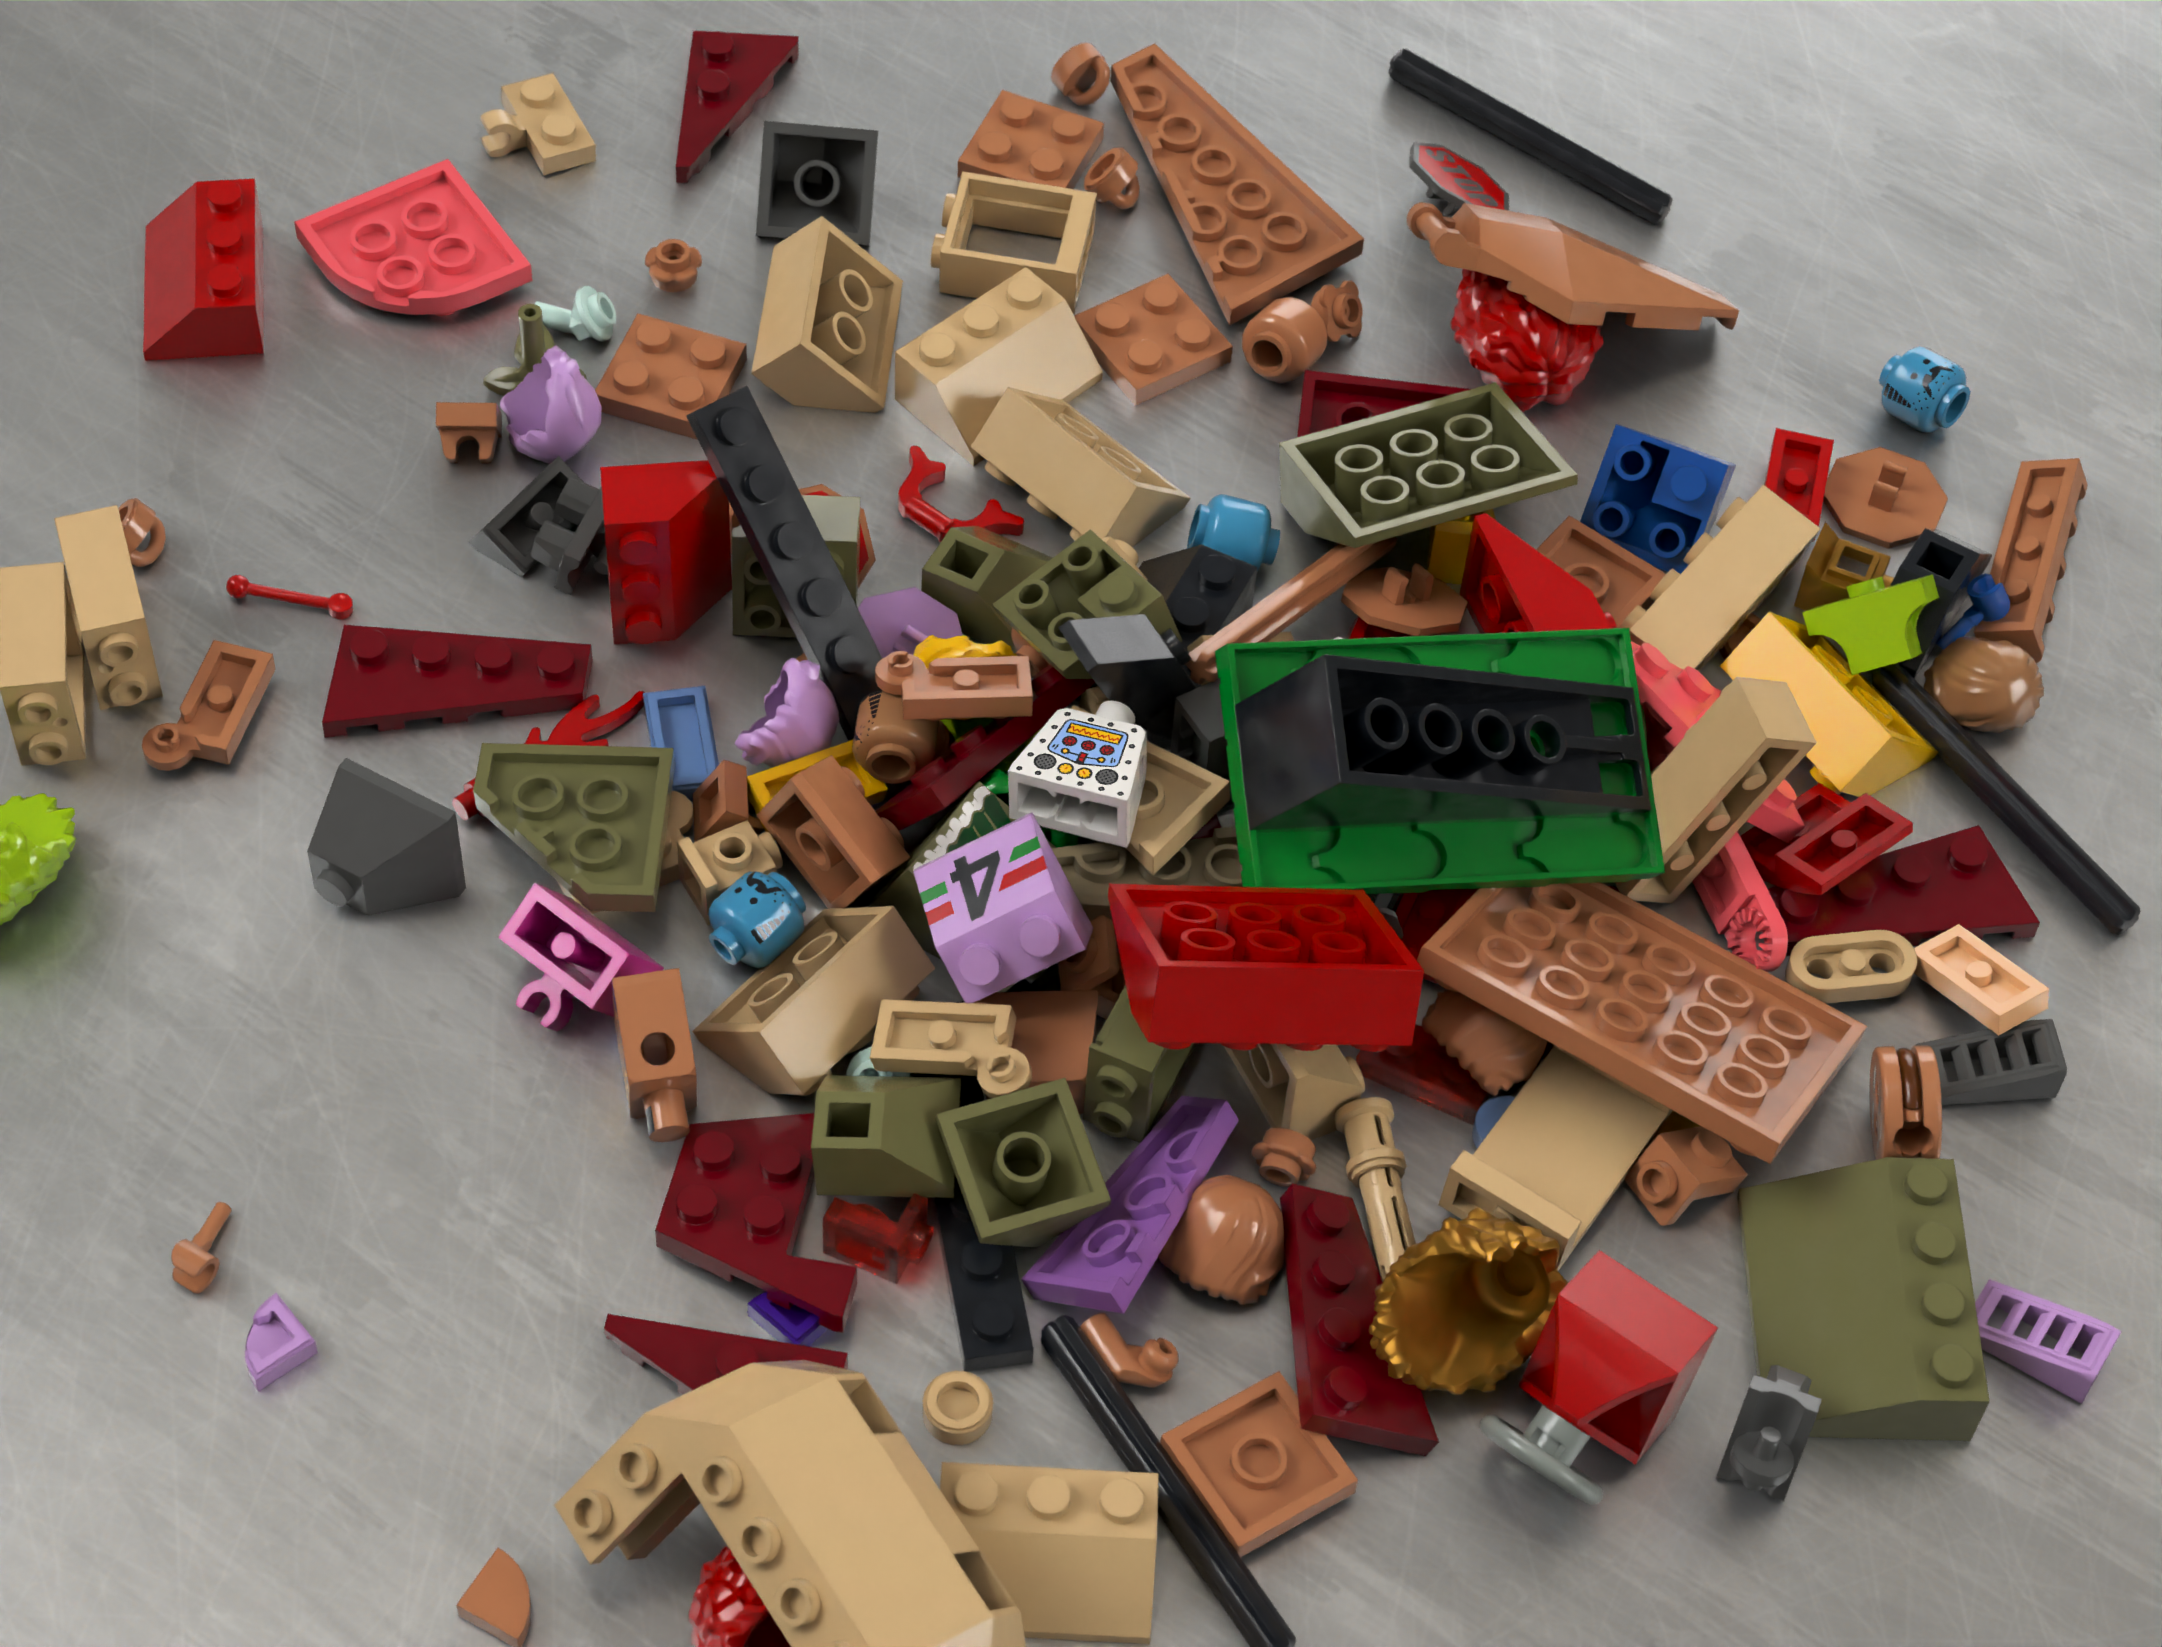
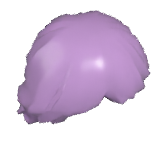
(552, 409)
(797, 719)

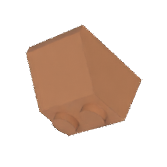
(833, 833)

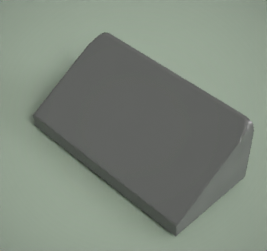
(512, 531)

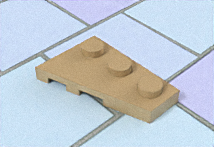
(1173, 805)

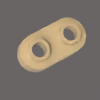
(1848, 963)

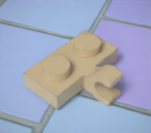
(542, 120)

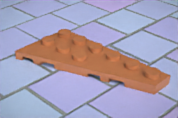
(1237, 202)

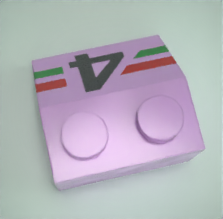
(1001, 909)

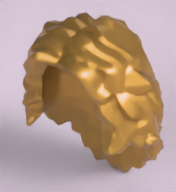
(1466, 1303)

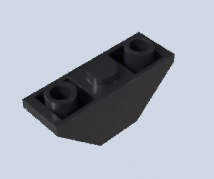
(1953, 568)

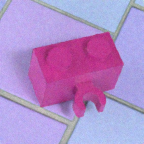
(573, 952)

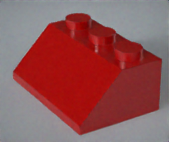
(205, 274)
(664, 547)

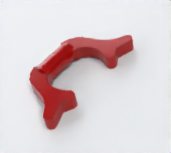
(913, 507)

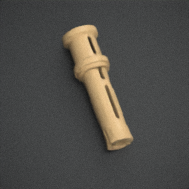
(1377, 1170)

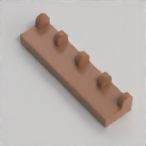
(2033, 548)

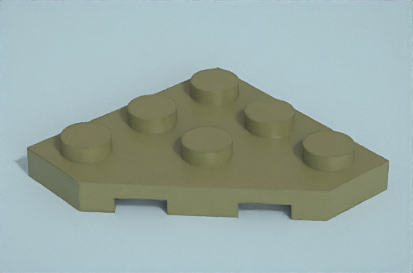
(584, 815)

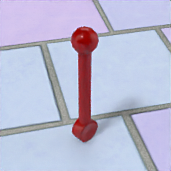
(338, 605)

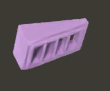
(2069, 1327)

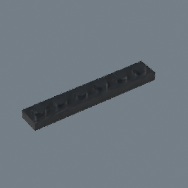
(789, 549)
(980, 1278)

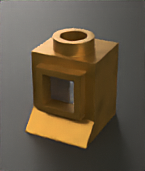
(1834, 566)

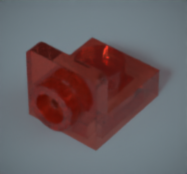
(872, 1241)

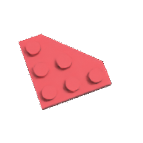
(1677, 702)

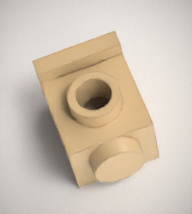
(721, 859)

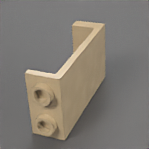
(1556, 1151)

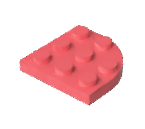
(415, 246)

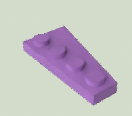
(1112, 1251)

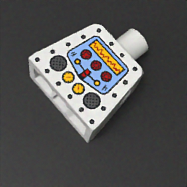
(1083, 774)

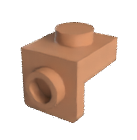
(1096, 967)
(1682, 1169)

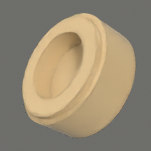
(957, 1407)

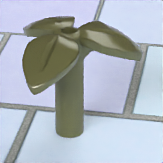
(529, 349)

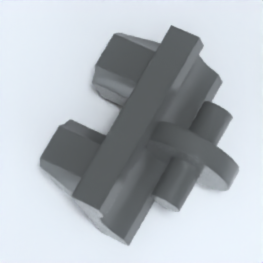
(568, 550)
(1771, 1432)

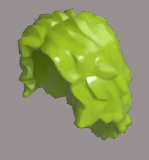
(32, 848)

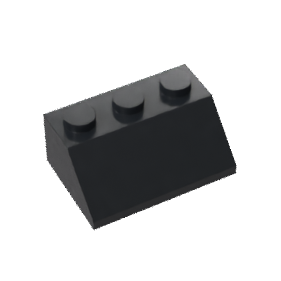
(1203, 595)

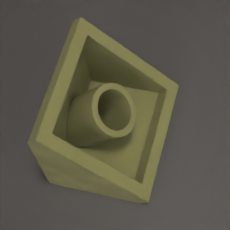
(1024, 1165)

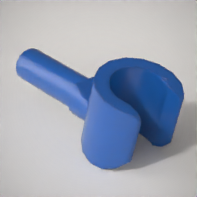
(1989, 604)

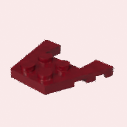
(741, 1207)

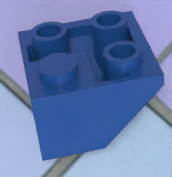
(1656, 496)

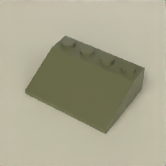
(1417, 467)
(1868, 1296)

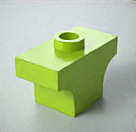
(1875, 622)

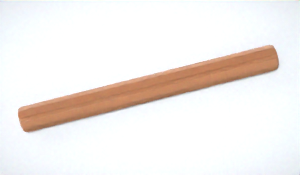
(1288, 603)

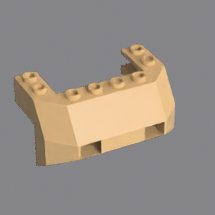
(812, 1503)

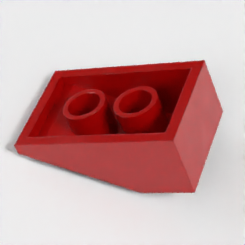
(1520, 588)

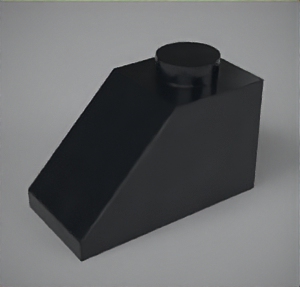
(1131, 661)

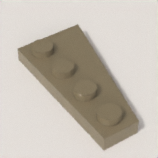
(1198, 863)

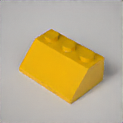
(1857, 730)

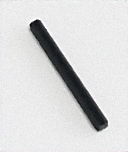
(1530, 136)
(2008, 800)
(1177, 1501)

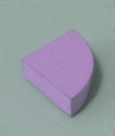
(276, 1343)

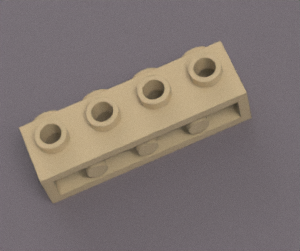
(1723, 580)
(1721, 778)

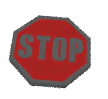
(1455, 178)

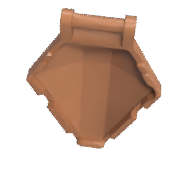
(1566, 269)

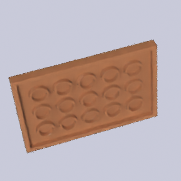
(1648, 1006)

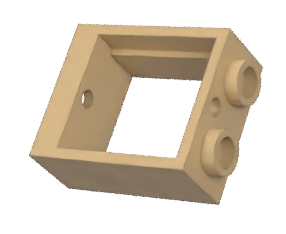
(1019, 208)
(108, 607)
(42, 664)

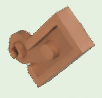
(958, 686)
(214, 708)

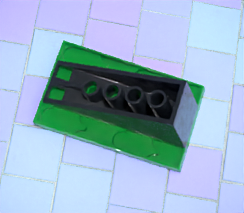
(1439, 761)

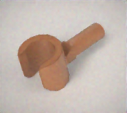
(192, 1262)

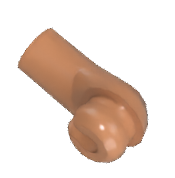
(1131, 1364)

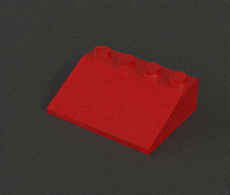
(1264, 967)

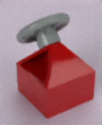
(1604, 1369)

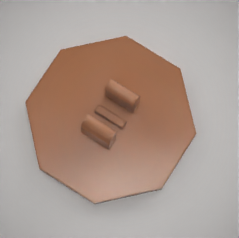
(1884, 497)
(1405, 601)

